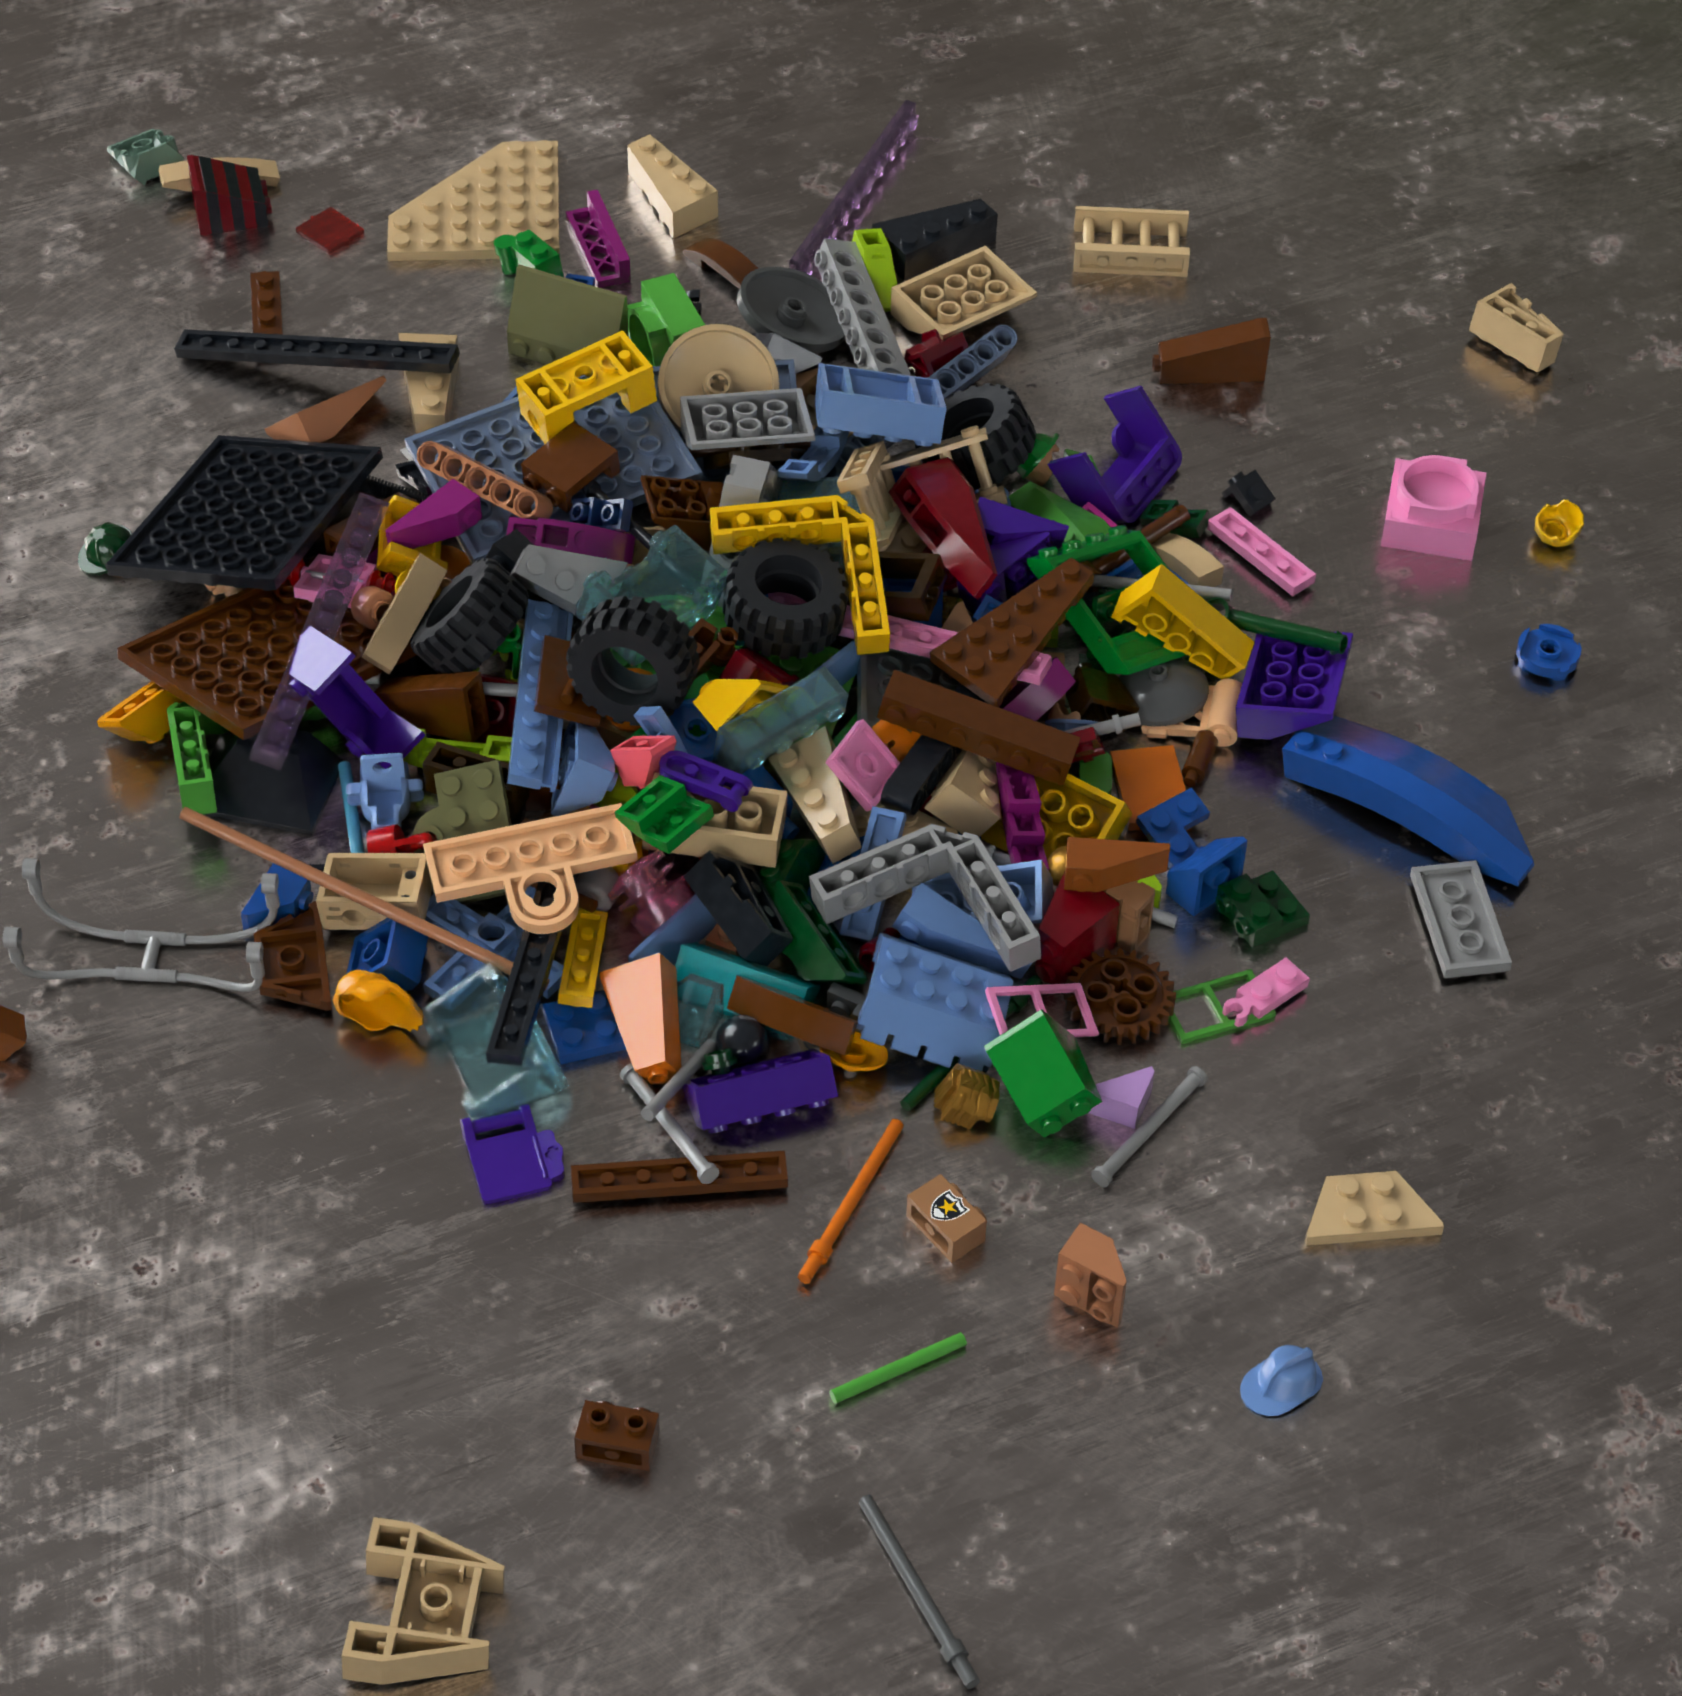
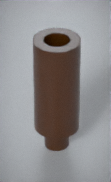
(1199, 758)

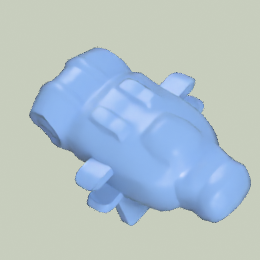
(384, 793)

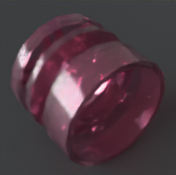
(650, 893)

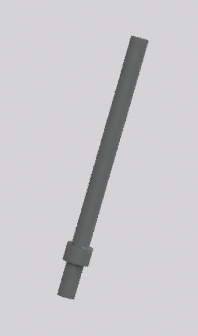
(952, 1648)

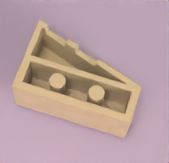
(1516, 329)

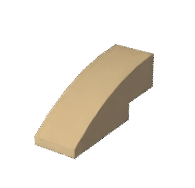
(1189, 560)

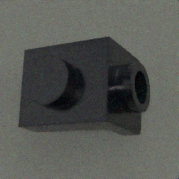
(1249, 491)

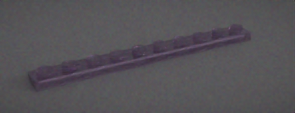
(856, 187)

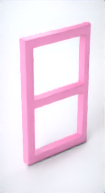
(1035, 992)

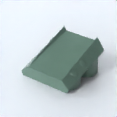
(145, 153)

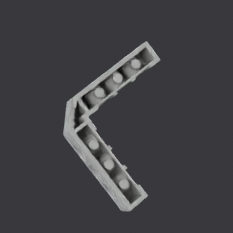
(747, 483)
(918, 859)

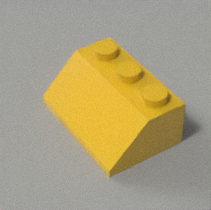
(729, 698)

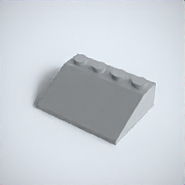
(745, 419)

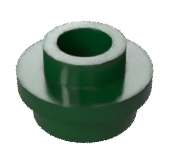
(719, 1061)

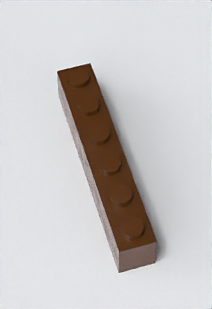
(978, 727)

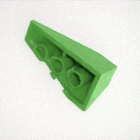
(1048, 505)

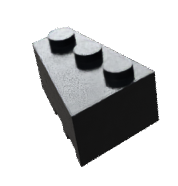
(740, 906)

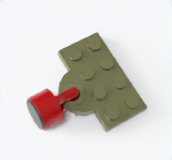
(469, 803)

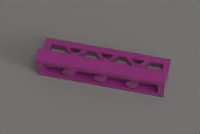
(607, 242)

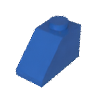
(293, 896)

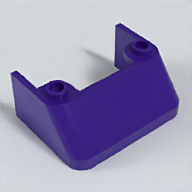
(1143, 467)
(324, 675)

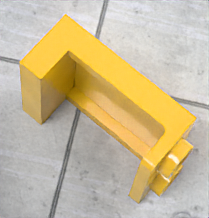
(396, 557)

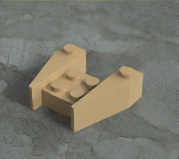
(431, 1608)

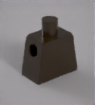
(1099, 695)

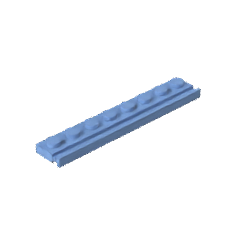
(536, 735)

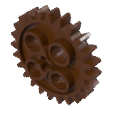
(1123, 995)

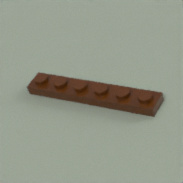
(677, 1177)

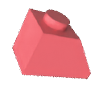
(640, 758)

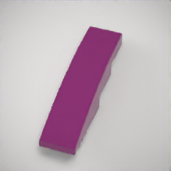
(1020, 815)

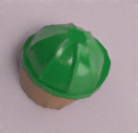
(1036, 467)

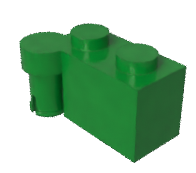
(528, 251)

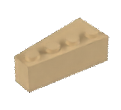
(430, 392)

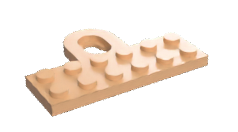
(528, 854)

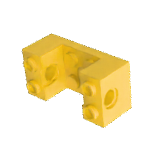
(555, 391)

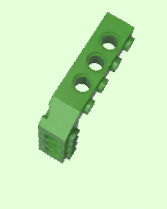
(191, 754)

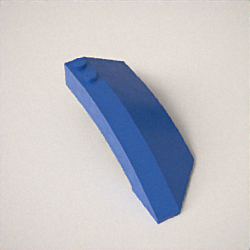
(1412, 790)

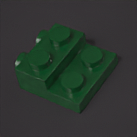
(1260, 907)

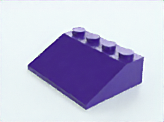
(1288, 687)

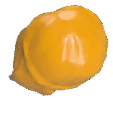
(376, 1002)

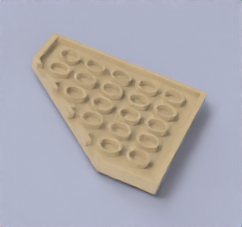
(493, 196)

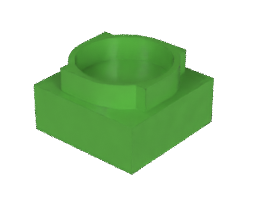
(661, 317)

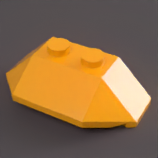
(141, 715)

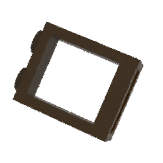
(930, 581)

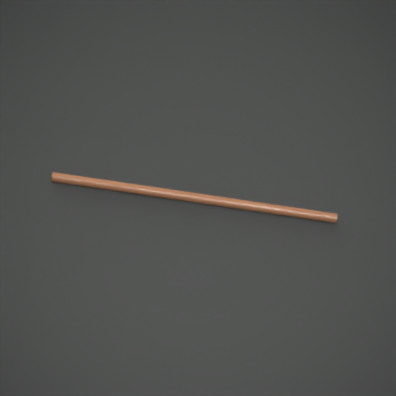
(347, 890)

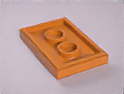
(1146, 778)

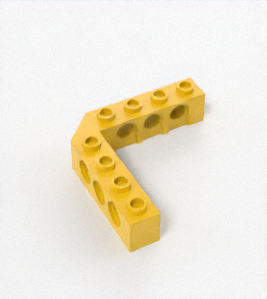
(817, 522)

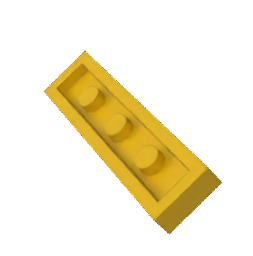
(583, 959)

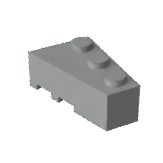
(560, 573)

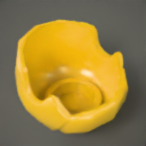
(1559, 523)

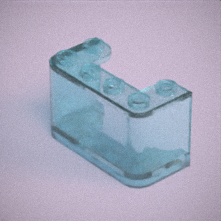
(672, 573)

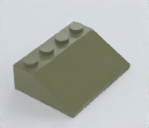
(560, 315)

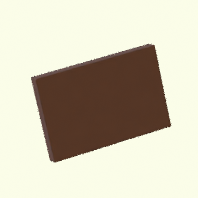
(552, 681)

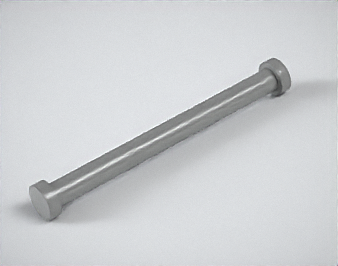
(1195, 1078)
(706, 1171)

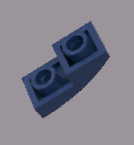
(607, 514)

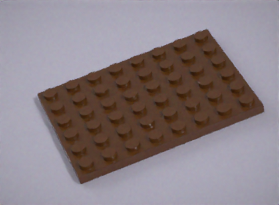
(236, 653)

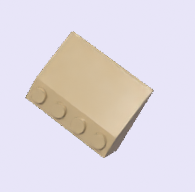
(959, 294)

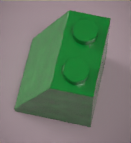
(1044, 1073)

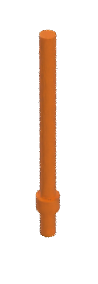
(822, 1248)

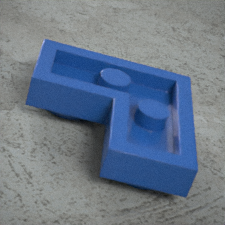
(1170, 821)

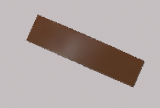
(792, 1015)

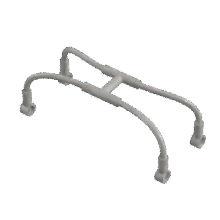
(154, 939)

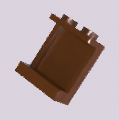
(569, 464)

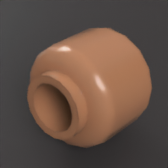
(370, 605)

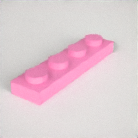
(1261, 551)

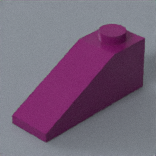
(438, 517)

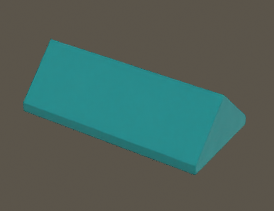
(725, 967)

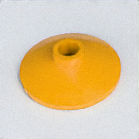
(861, 1056)

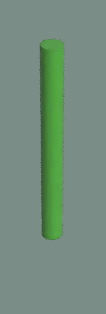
(897, 1368)

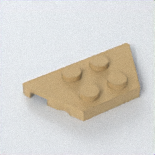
(1370, 1209)

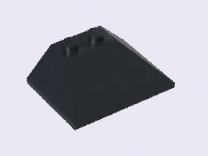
(272, 797)

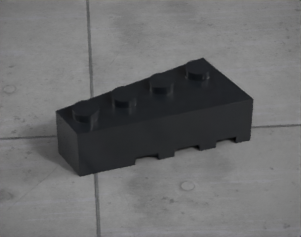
(938, 236)

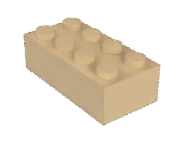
(746, 835)

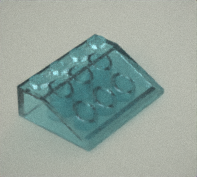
(780, 721)

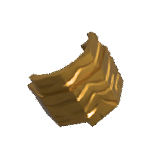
(967, 1096)

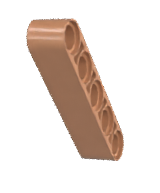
(472, 477)

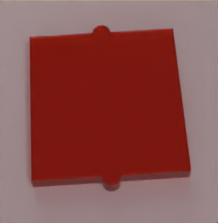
(329, 230)

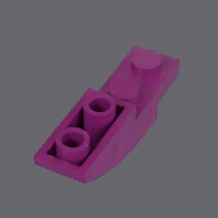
(576, 538)

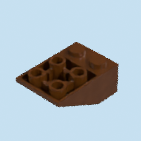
(683, 504)

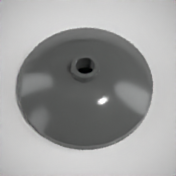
(1167, 692)

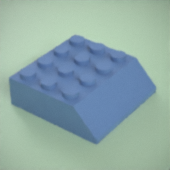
(879, 404)

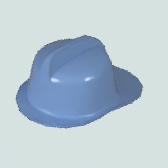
(1281, 1381)

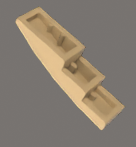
(177, 174)
(404, 614)

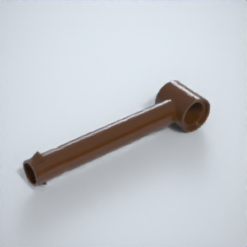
(1152, 532)

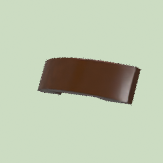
(722, 258)

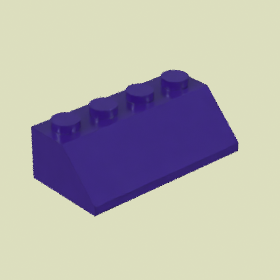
(761, 1089)

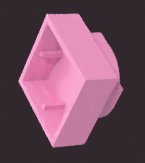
(1434, 507)

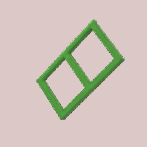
(1225, 1024)

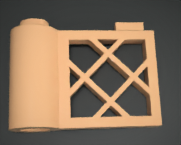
(1217, 716)

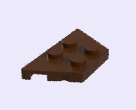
(296, 960)

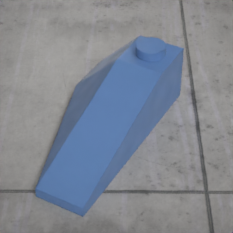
(585, 770)
(949, 930)

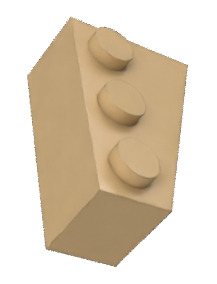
(967, 795)

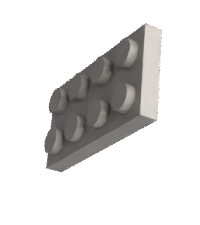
(1460, 919)

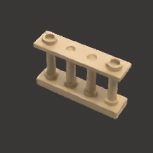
(1131, 259)
(969, 436)
(866, 482)

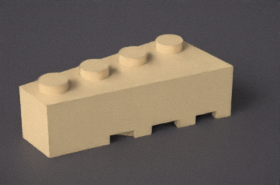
(671, 186)
(819, 793)

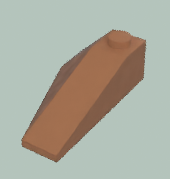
(325, 418)

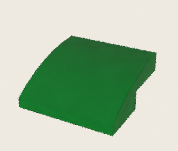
(664, 814)

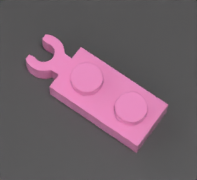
(1266, 991)

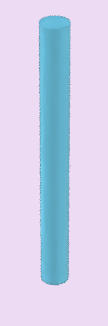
(351, 812)

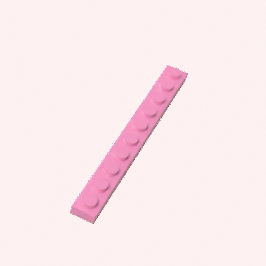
(920, 638)

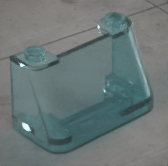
(465, 1024)

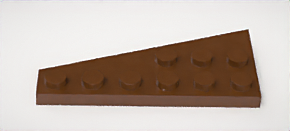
(1011, 636)

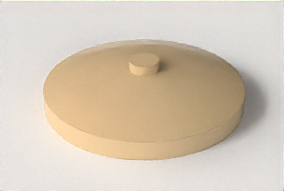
(713, 362)

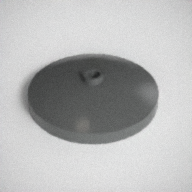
(790, 306)

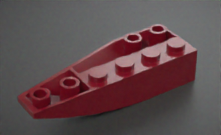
(948, 520)

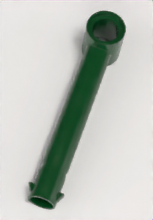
(1282, 629)

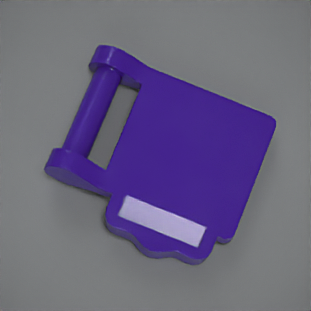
(515, 1161)

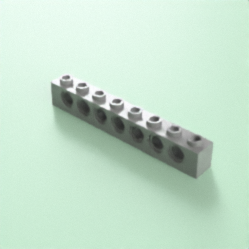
(858, 308)

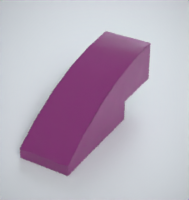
(1035, 700)

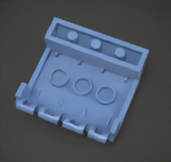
(931, 1003)

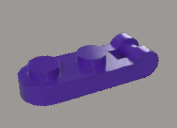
(706, 778)

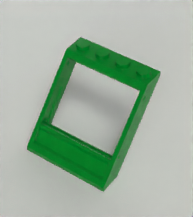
(1126, 652)

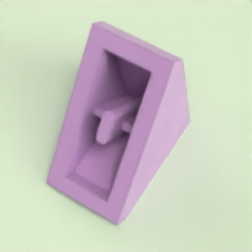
(1125, 1097)

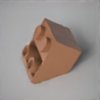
(1091, 1275)

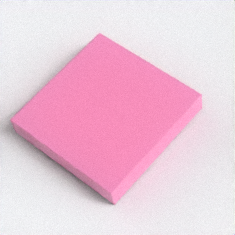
(863, 764)

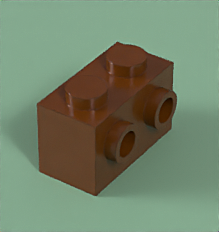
(617, 1435)

